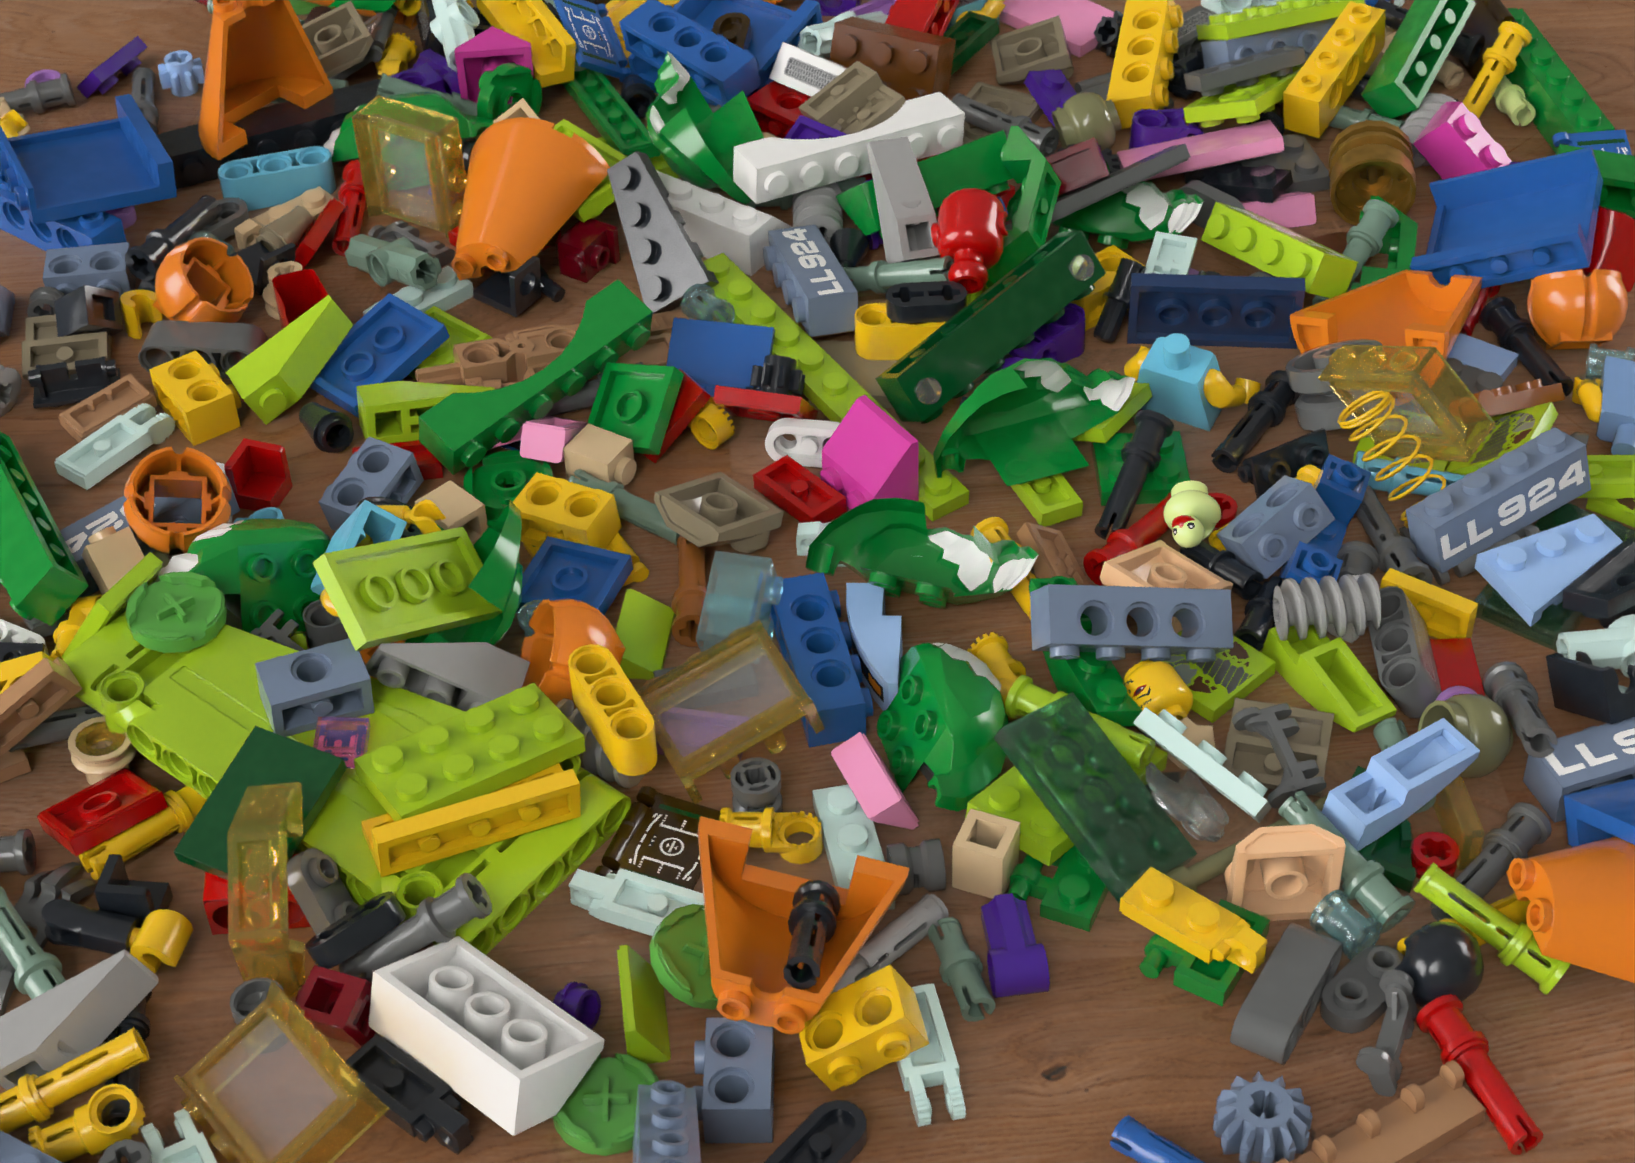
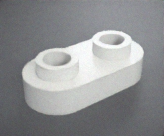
(809, 440)

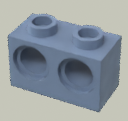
(89, 265)
(371, 472)
(1274, 525)
(740, 1069)

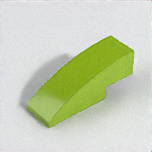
(1329, 678)

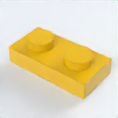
(1443, 611)

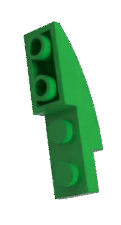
(1091, 680)

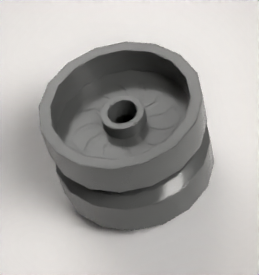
(1318, 404)

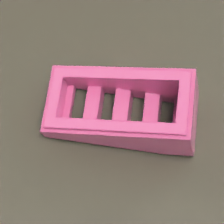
(546, 438)

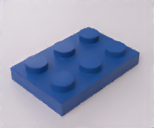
(379, 350)

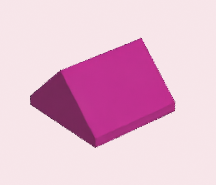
(486, 53)

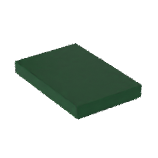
(262, 760)

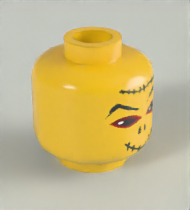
(1158, 688)

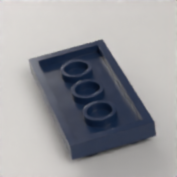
(1214, 309)

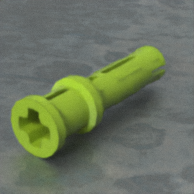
(1026, 698)
(1513, 950)

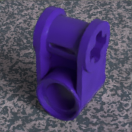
(1159, 126)
(1058, 340)

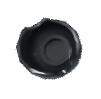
(1442, 962)

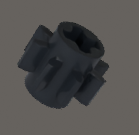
(1108, 33)
(778, 376)

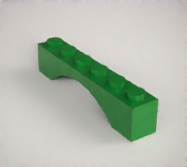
(470, 424)

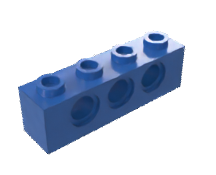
(710, 59)
(70, 232)
(819, 657)

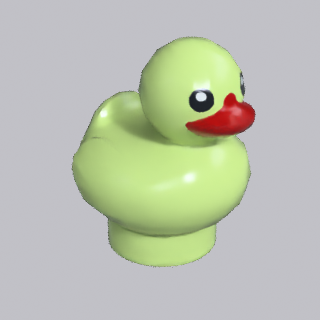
(1191, 513)

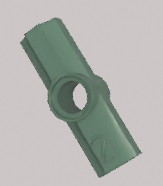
(393, 261)

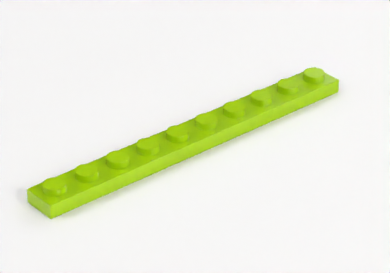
(825, 380)

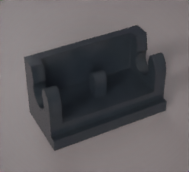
(1590, 689)

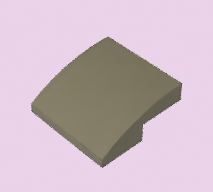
(853, 101)
(45, 346)
(1256, 756)

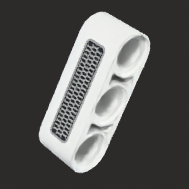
(803, 70)

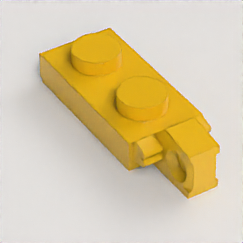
(1192, 921)

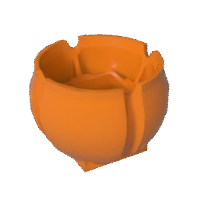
(203, 283)
(1576, 308)
(175, 476)
(558, 631)

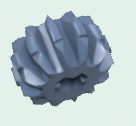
(1262, 1120)

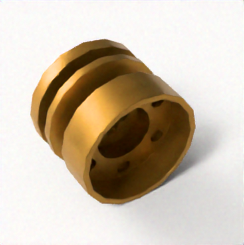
(1370, 161)

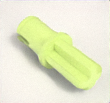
(1512, 101)

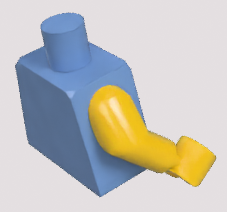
(1611, 403)

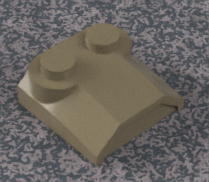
(339, 38)
(1031, 49)
(718, 513)

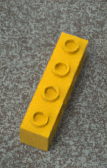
(1144, 57)
(1334, 69)

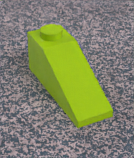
(289, 362)
(393, 408)

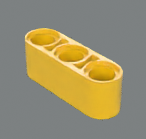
(884, 339)
(613, 710)

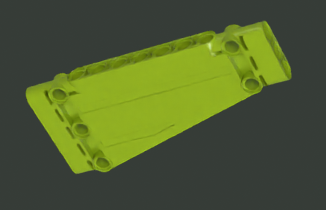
(202, 704)

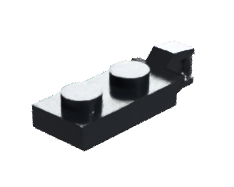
(1243, 182)
(414, 1095)

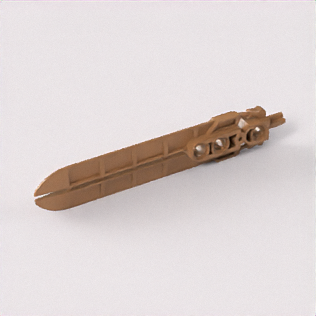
(530, 350)

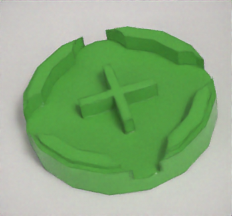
(176, 612)
(682, 956)
(603, 1106)

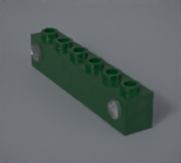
(991, 327)

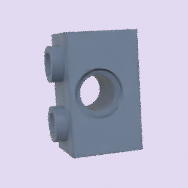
(313, 685)

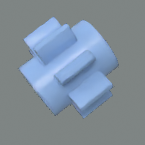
(181, 73)

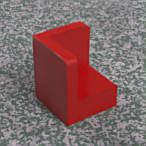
(258, 474)

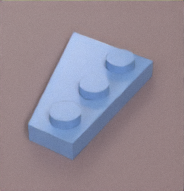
(1540, 566)

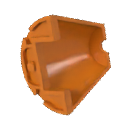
(251, 60)
(520, 193)
(1394, 310)
(1582, 904)
(750, 931)

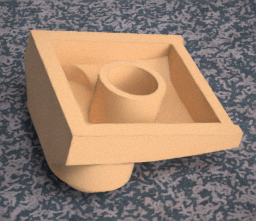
(1159, 567)
(1285, 870)

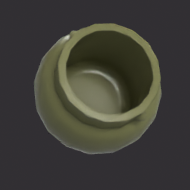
(1087, 117)
(1481, 723)

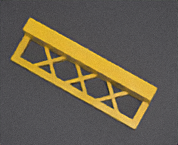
(533, 21)
(511, 811)

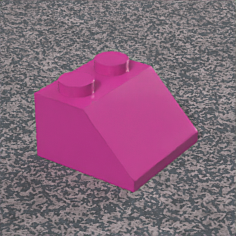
(1458, 143)
(871, 457)

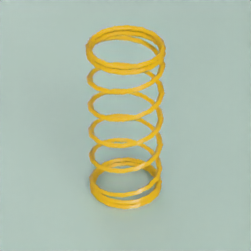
(1379, 408)

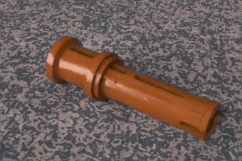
(690, 596)

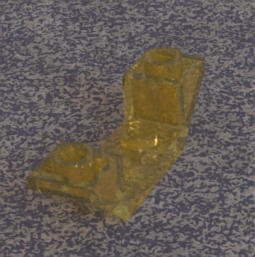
(261, 885)

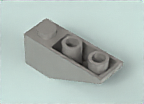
(902, 201)
(449, 672)
(71, 1017)

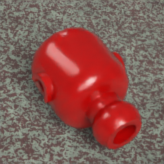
(970, 233)

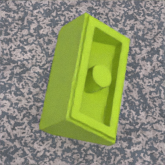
(645, 633)
(643, 1008)

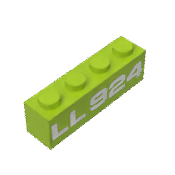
(1278, 250)

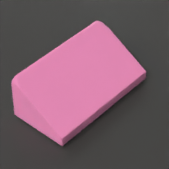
(1287, 210)
(873, 783)

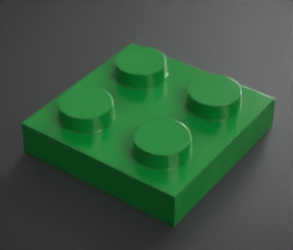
(637, 403)
(1158, 483)

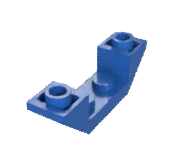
(1342, 490)

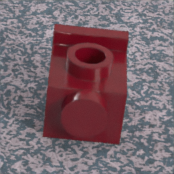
(587, 249)
(337, 1005)

